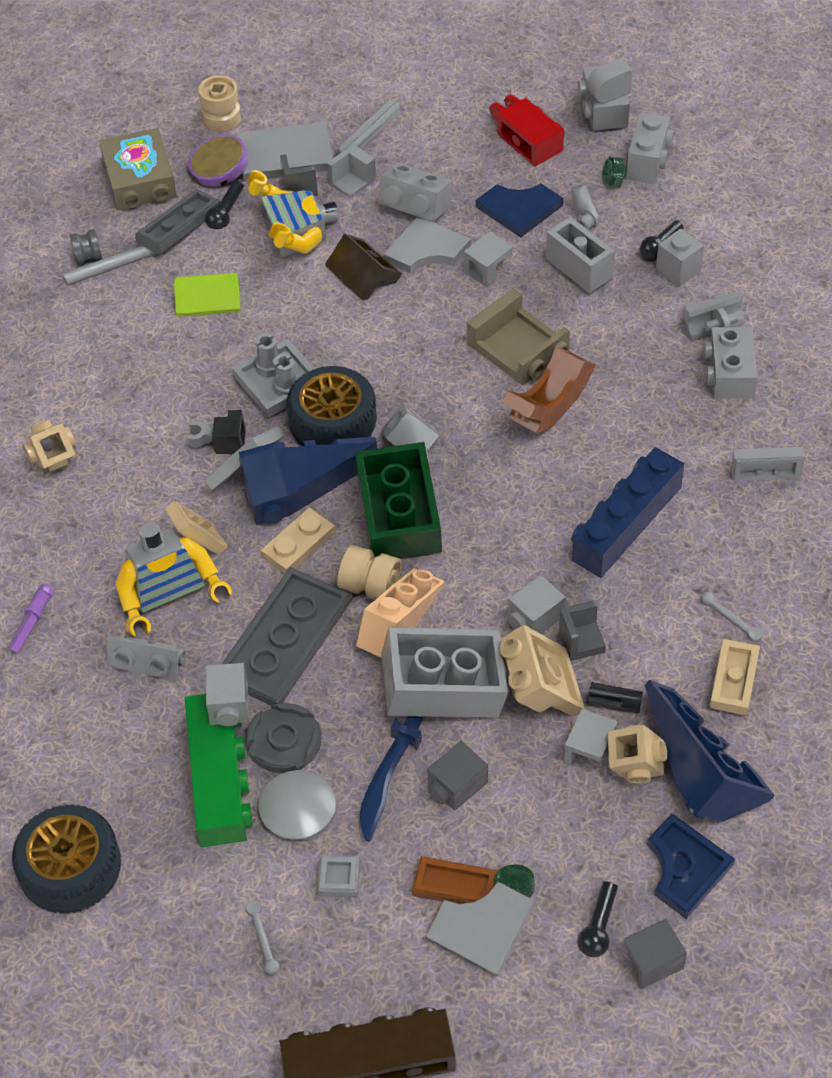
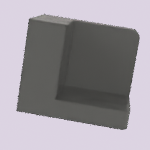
(298, 179)
(580, 630)
(655, 952)

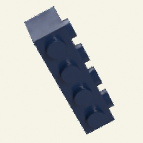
(626, 512)

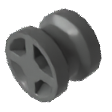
(86, 246)

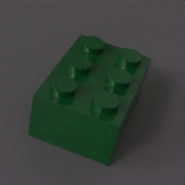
(399, 501)

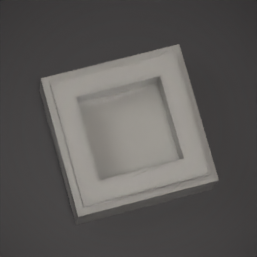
(338, 876)

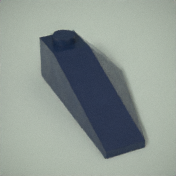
(288, 478)
(701, 768)

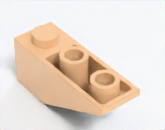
(398, 606)

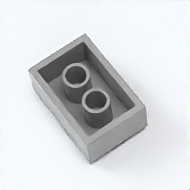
(443, 672)

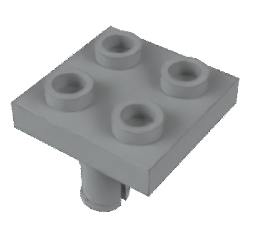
(271, 373)

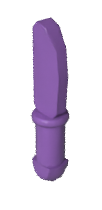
(32, 613)

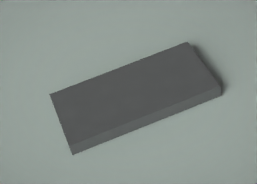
(287, 634)

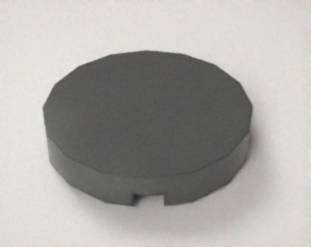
(285, 749)

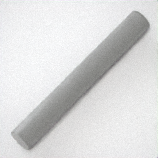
(106, 264)

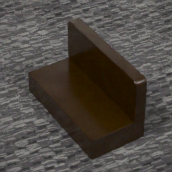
(360, 266)

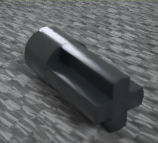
(615, 697)

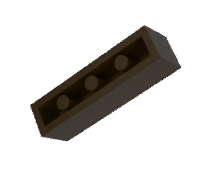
(385, 1048)

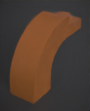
(553, 392)

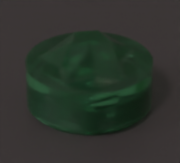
(613, 172)
(517, 878)

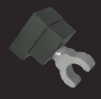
(227, 433)

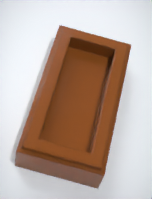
(452, 881)

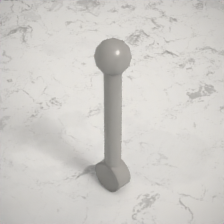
(754, 634)
(254, 910)

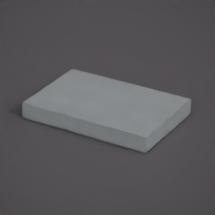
(303, 145)

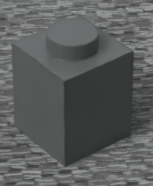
(457, 776)

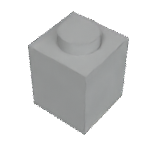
(679, 257)
(536, 606)
(227, 694)

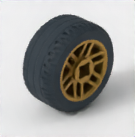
(331, 406)
(66, 858)

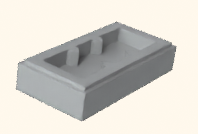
(767, 463)

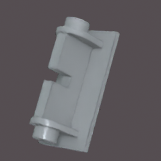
(144, 658)

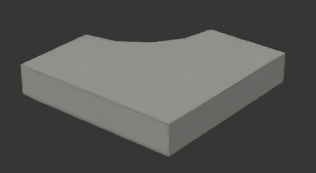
(424, 244)
(232, 464)
(485, 928)

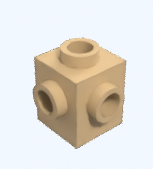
(60, 451)
(636, 753)

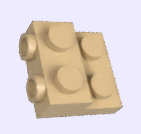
(540, 672)

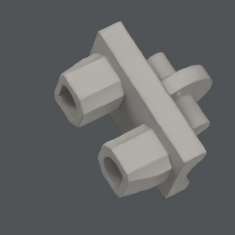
(719, 311)

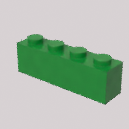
(216, 777)

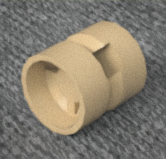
(219, 103)
(367, 573)

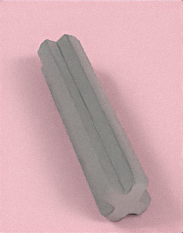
(371, 126)

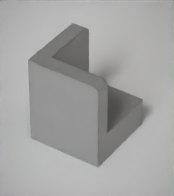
(351, 171)
(482, 257)
(409, 428)
(589, 736)

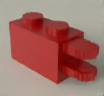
(528, 129)

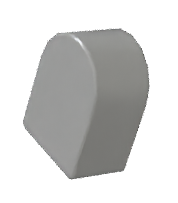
(610, 81)

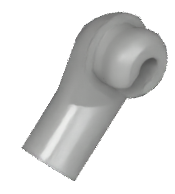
(588, 214)

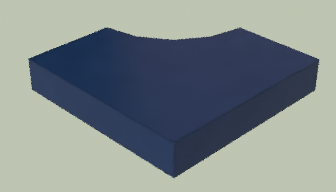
(521, 208)
(688, 864)

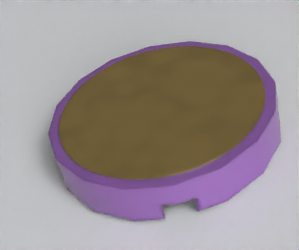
(218, 160)

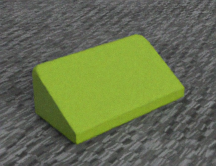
(207, 294)

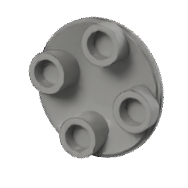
(297, 805)

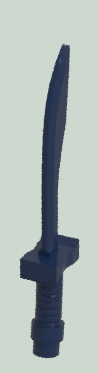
(376, 794)

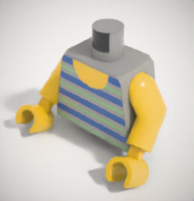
(292, 217)
(161, 571)

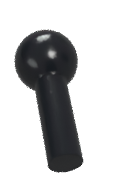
(218, 216)
(649, 245)
(593, 939)

